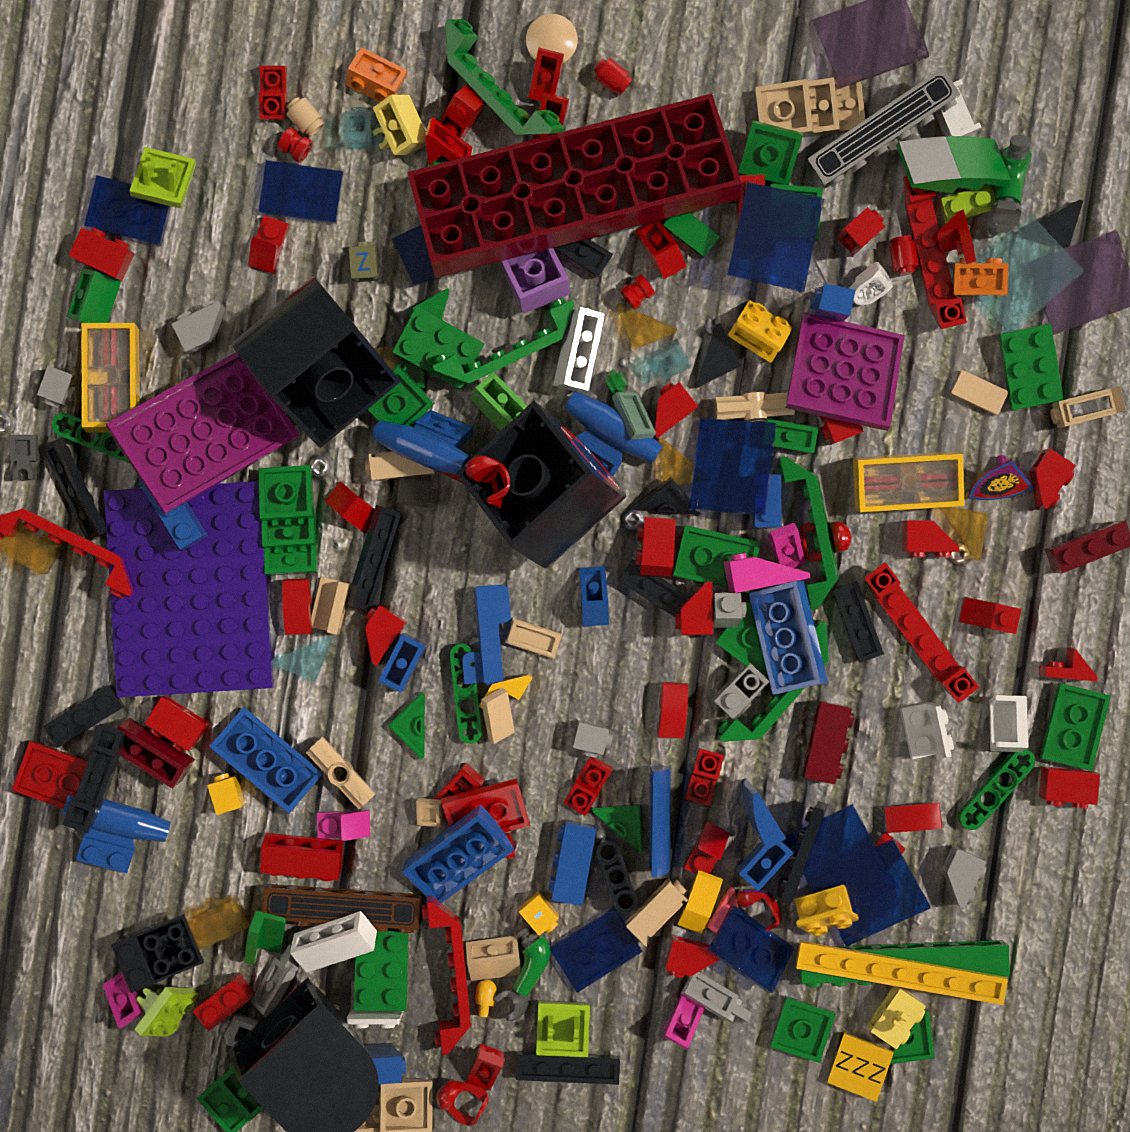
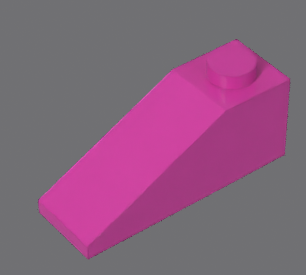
(751, 573)

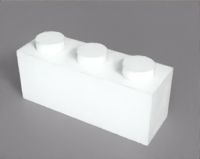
(578, 350)
(333, 942)

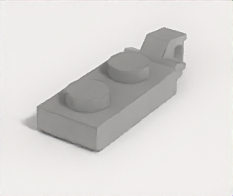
(275, 982)
(715, 998)

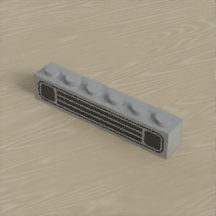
(883, 127)

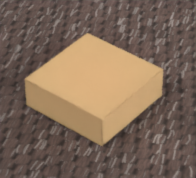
(429, 812)

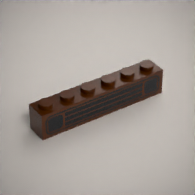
(325, 904)

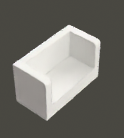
(957, 119)
(1008, 723)

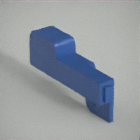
(491, 609)

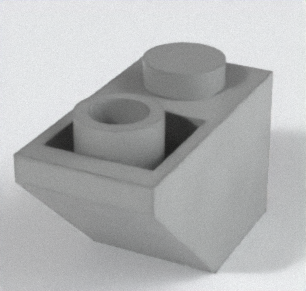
(200, 328)
(740, 690)
(962, 873)

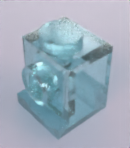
(353, 118)
(676, 365)

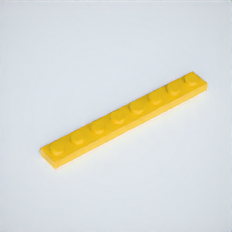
(901, 972)

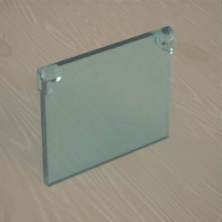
(1035, 274)

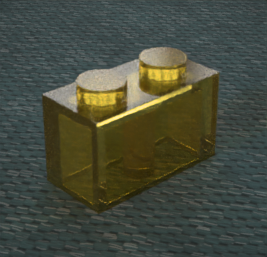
(31, 549)
(218, 922)

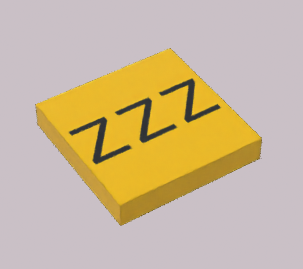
(860, 1067)

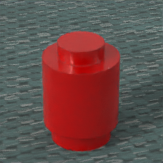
(612, 76)
(903, 255)

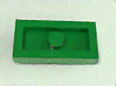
(795, 436)

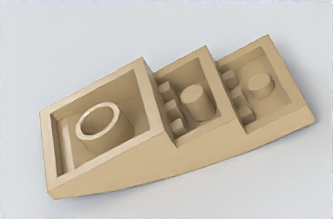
(811, 106)
(402, 1108)

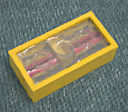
(109, 373)
(908, 481)

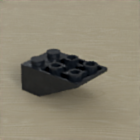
(157, 952)

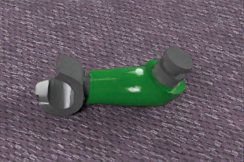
(1006, 209)
(536, 958)

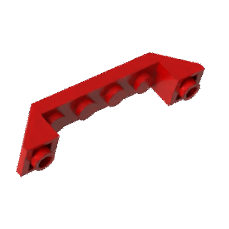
(932, 262)
(119, 577)
(919, 634)
(451, 1030)

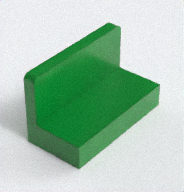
(93, 297)
(264, 933)

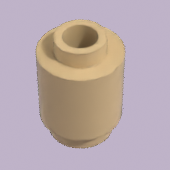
(305, 116)

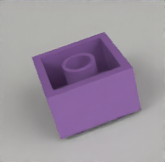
(536, 279)

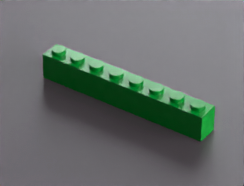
(976, 956)

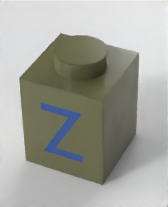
(364, 262)

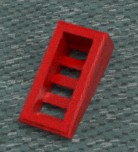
(468, 773)

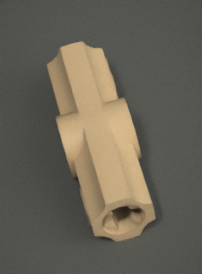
(752, 406)
(353, 786)

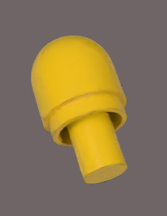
(484, 996)

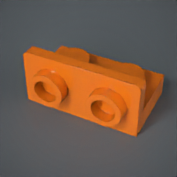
(374, 76)
(981, 278)

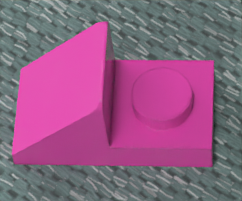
(787, 546)
(343, 824)
(122, 1001)
(683, 1022)

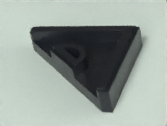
(1063, 223)
(719, 358)
(666, 499)

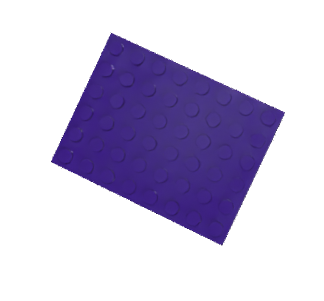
(196, 611)

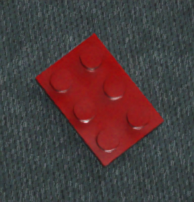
(49, 774)
(500, 800)

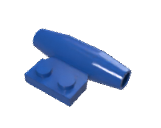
(607, 433)
(430, 443)
(112, 834)

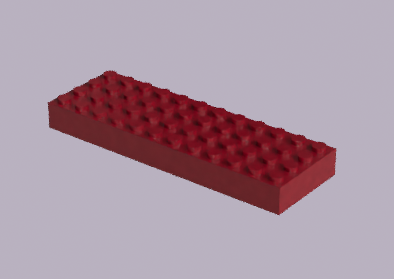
(574, 185)

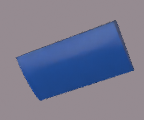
(788, 637)
(266, 760)
(760, 817)
(660, 820)
(458, 855)

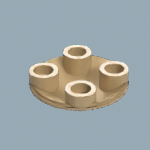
(552, 33)

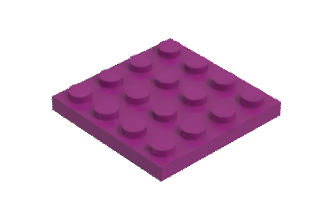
(845, 371)

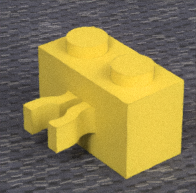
(400, 125)
(896, 1016)

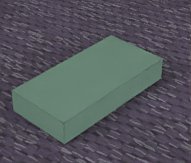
(634, 415)

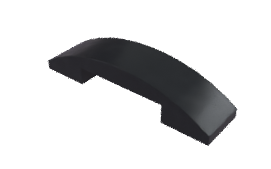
(96, 779)

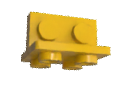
(760, 331)
(825, 910)

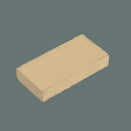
(979, 392)
(533, 638)
(498, 715)

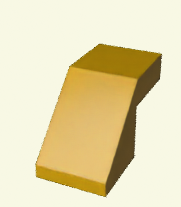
(514, 686)
(700, 901)

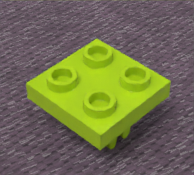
(162, 177)
(164, 1010)
(563, 1029)

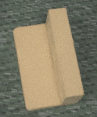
(330, 605)
(493, 958)

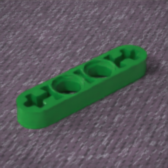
(99, 442)
(465, 693)
(1000, 792)

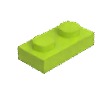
(972, 201)

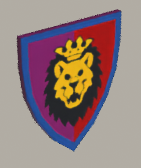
(1000, 482)

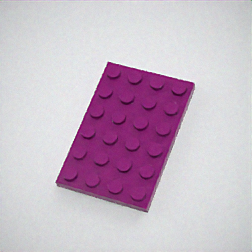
(201, 432)

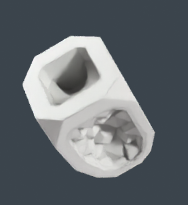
(871, 284)

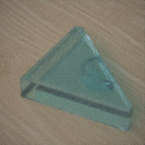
(306, 660)

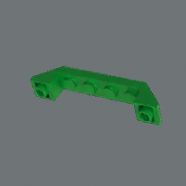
(459, 41)
(558, 318)
(793, 471)
(735, 731)

